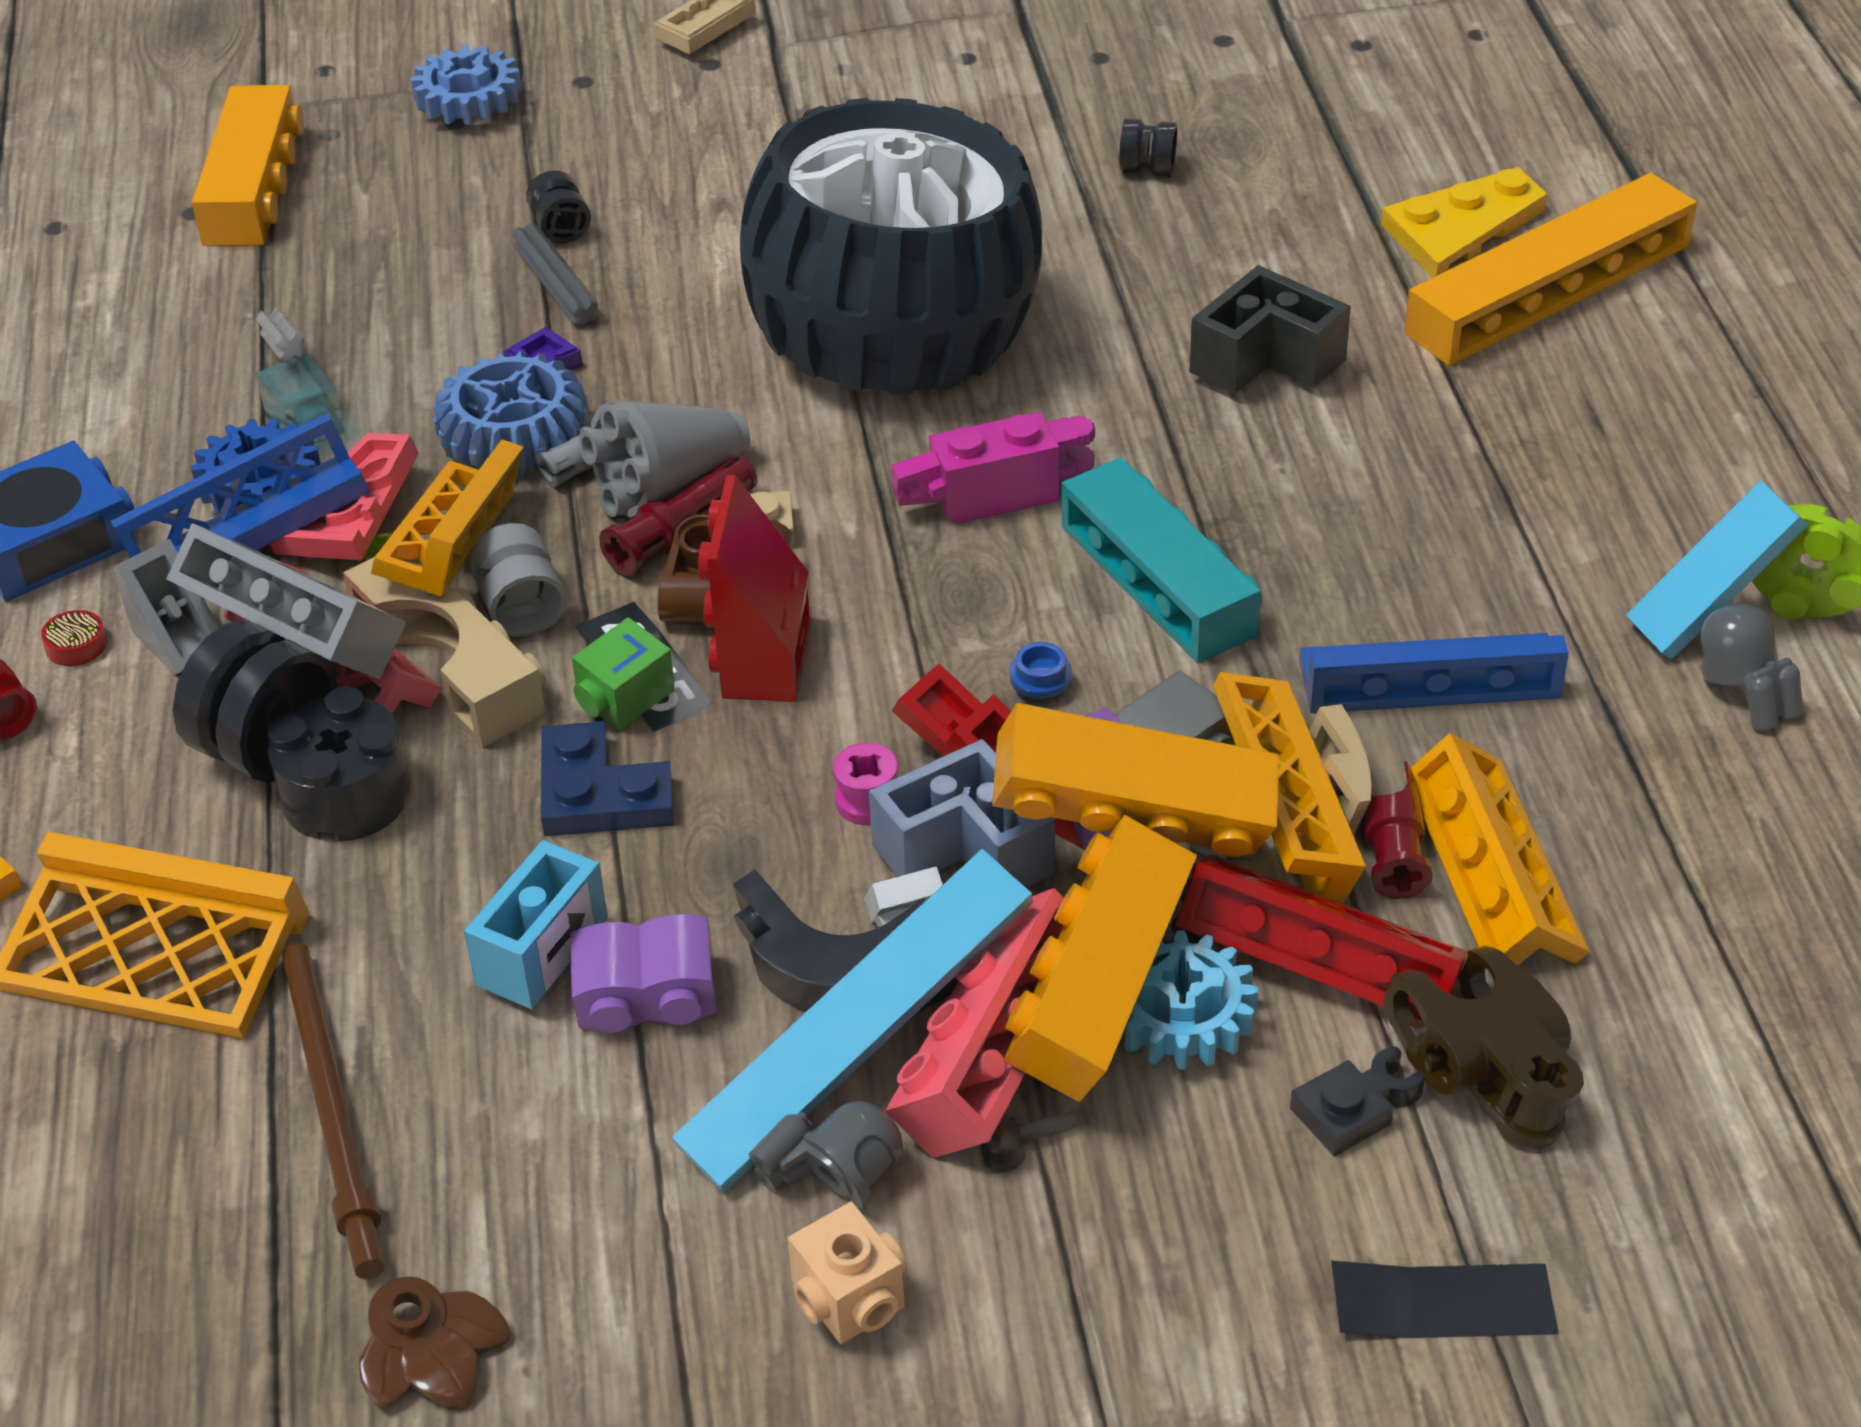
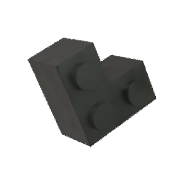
(1268, 324)

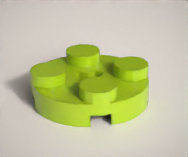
(1809, 591)

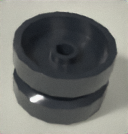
(238, 686)

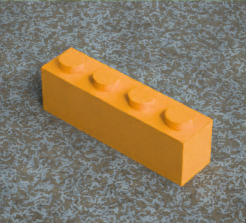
(247, 165)
(1109, 769)
(1100, 958)

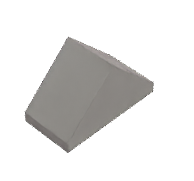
(161, 612)

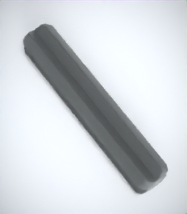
(556, 275)

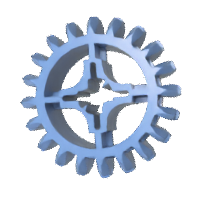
(512, 401)

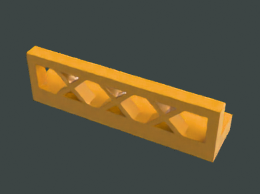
(452, 534)
(1310, 821)
(1493, 854)

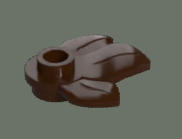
(432, 1351)

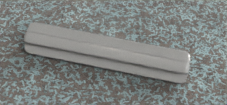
(282, 335)

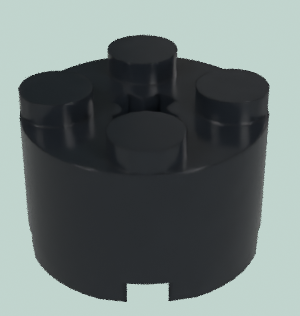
(339, 765)

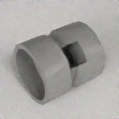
(517, 579)

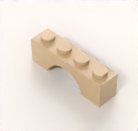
(487, 680)

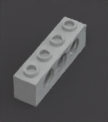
(286, 601)

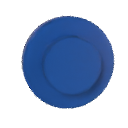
(1040, 671)

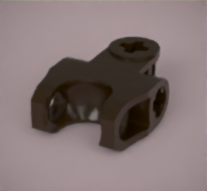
(1495, 1043)

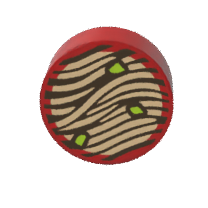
(73, 637)

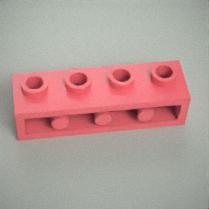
(959, 1079)

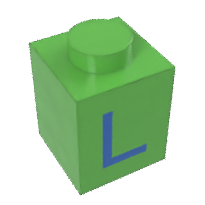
(622, 674)

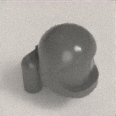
(1743, 654)
(844, 1151)

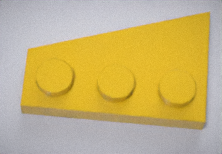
(1462, 217)

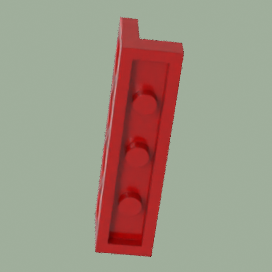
(1310, 932)

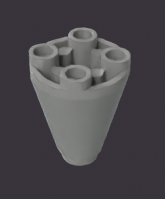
(657, 449)

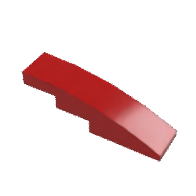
(954, 718)

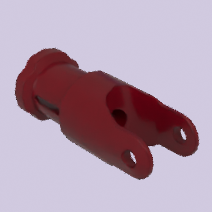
(1394, 833)

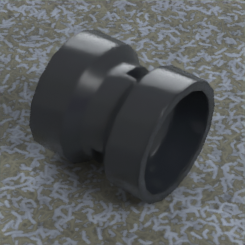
(1136, 146)
(558, 206)

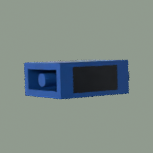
(56, 518)

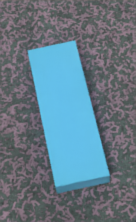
(1716, 569)

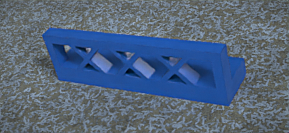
(261, 516)
(1435, 672)

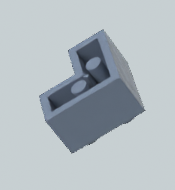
(948, 817)

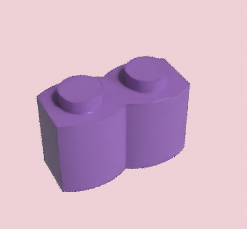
(643, 973)

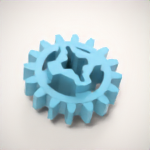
(1215, 1005)

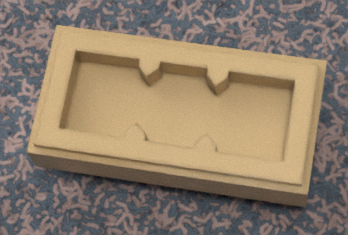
(701, 22)

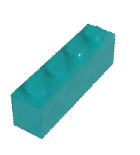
(1161, 559)

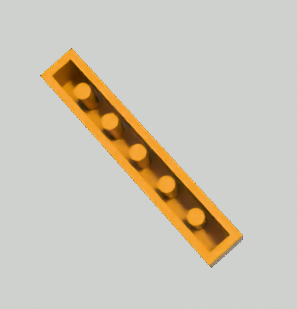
(1549, 268)

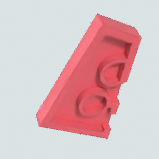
(350, 529)

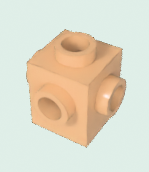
(846, 1273)

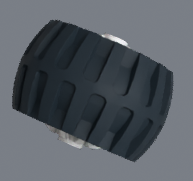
(890, 244)

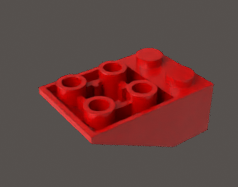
(754, 601)

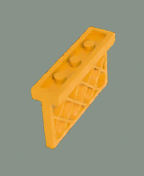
(178, 889)

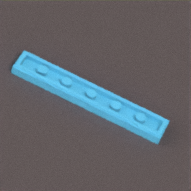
(854, 1017)

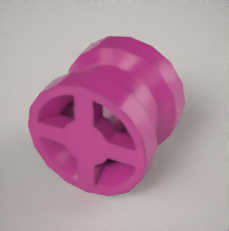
(857, 772)

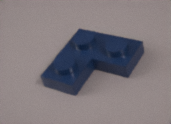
(589, 795)

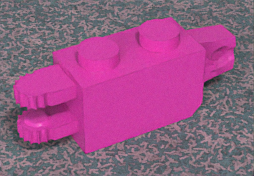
(996, 466)

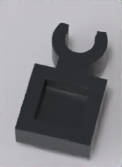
(1352, 1105)

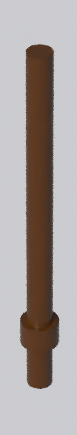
(355, 1204)

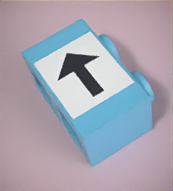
(524, 931)

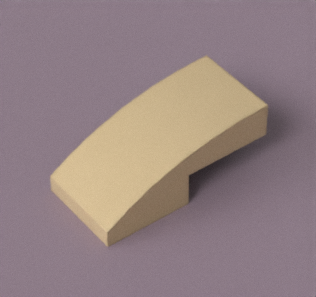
(1343, 761)

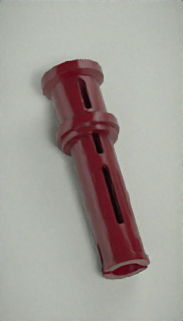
(656, 521)

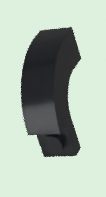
(797, 959)

